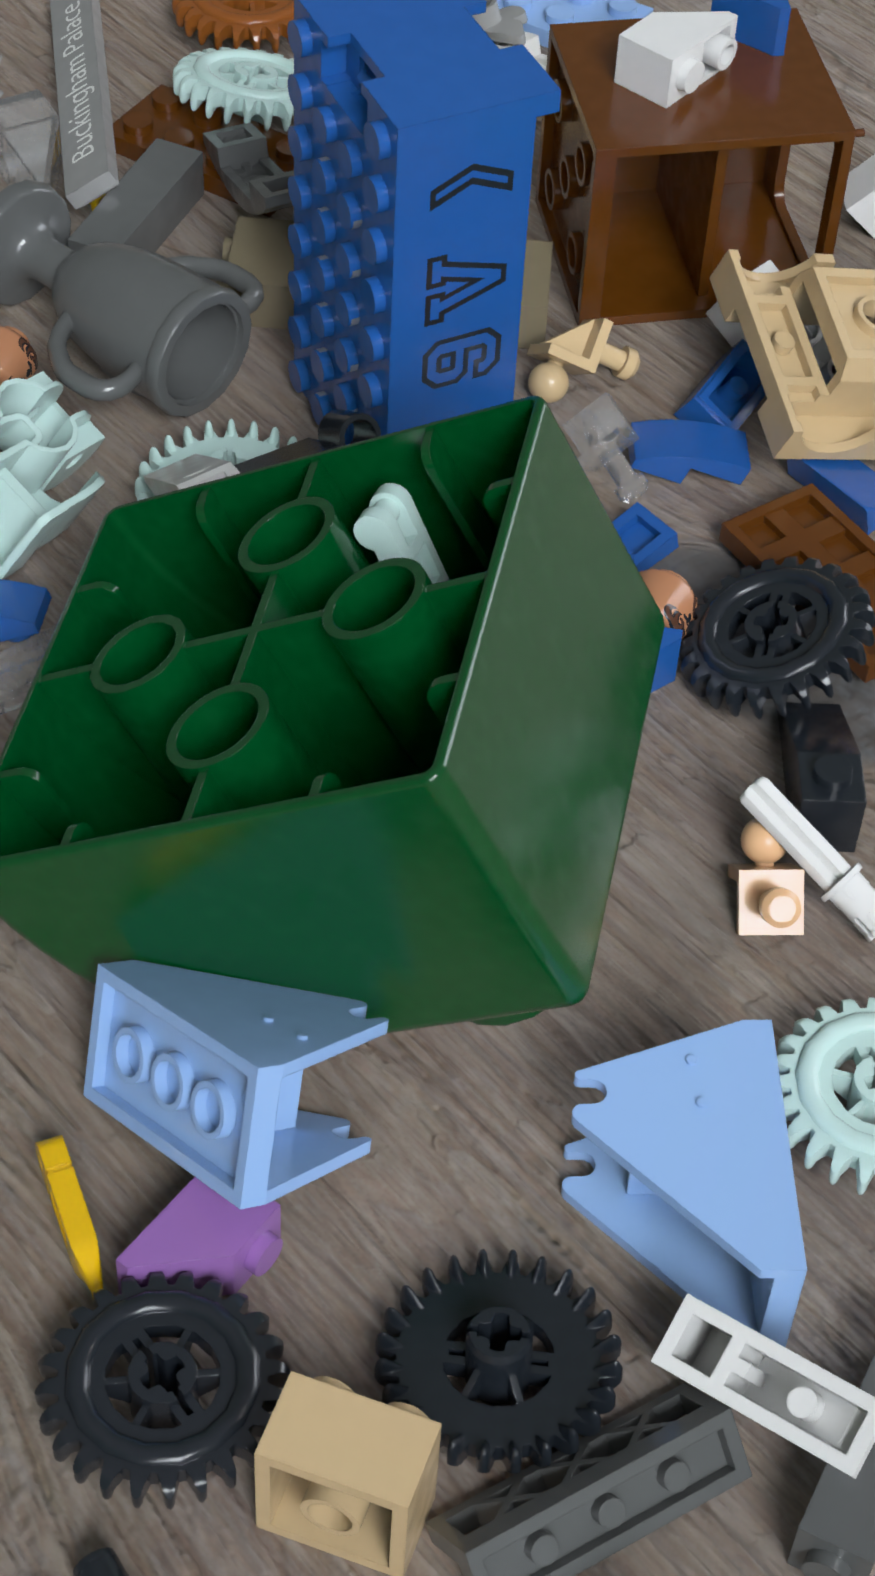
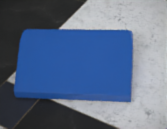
(726, 392)
(844, 482)

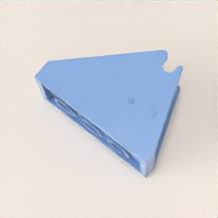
(217, 1071)
(697, 1171)

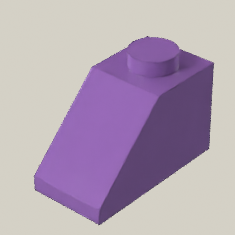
(205, 1237)

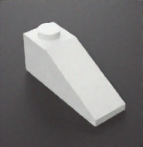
(769, 1384)

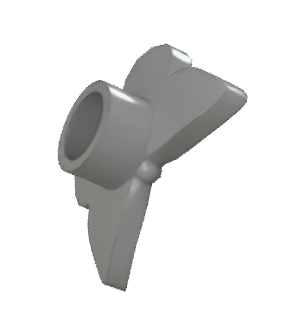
(503, 24)

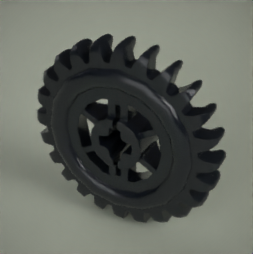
(770, 656)
(498, 1361)
(169, 1434)

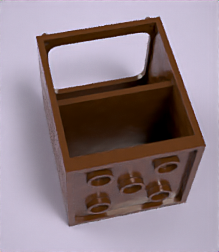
(657, 194)

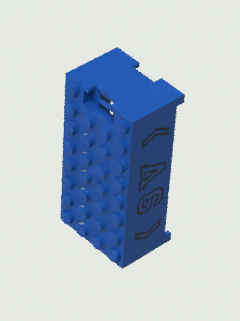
(408, 207)

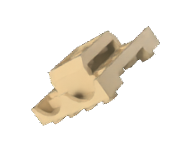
(801, 412)

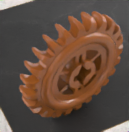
(236, 20)

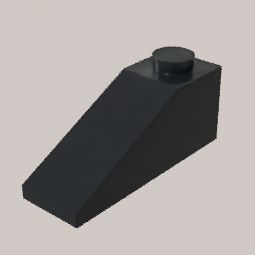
(823, 771)

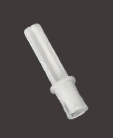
(839, 880)

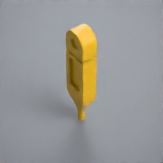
(70, 1210)

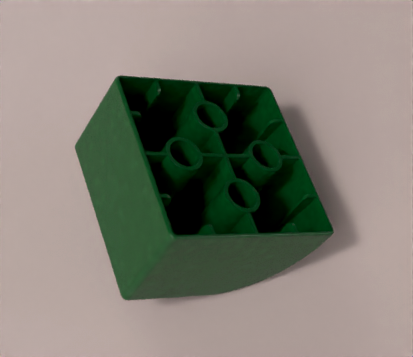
(322, 757)

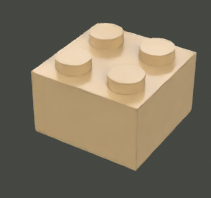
(346, 1473)

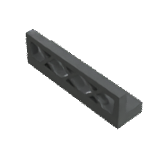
(599, 1499)

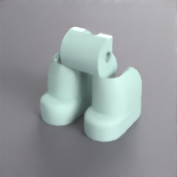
(38, 453)

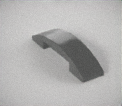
(246, 169)

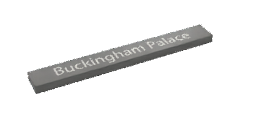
(83, 101)

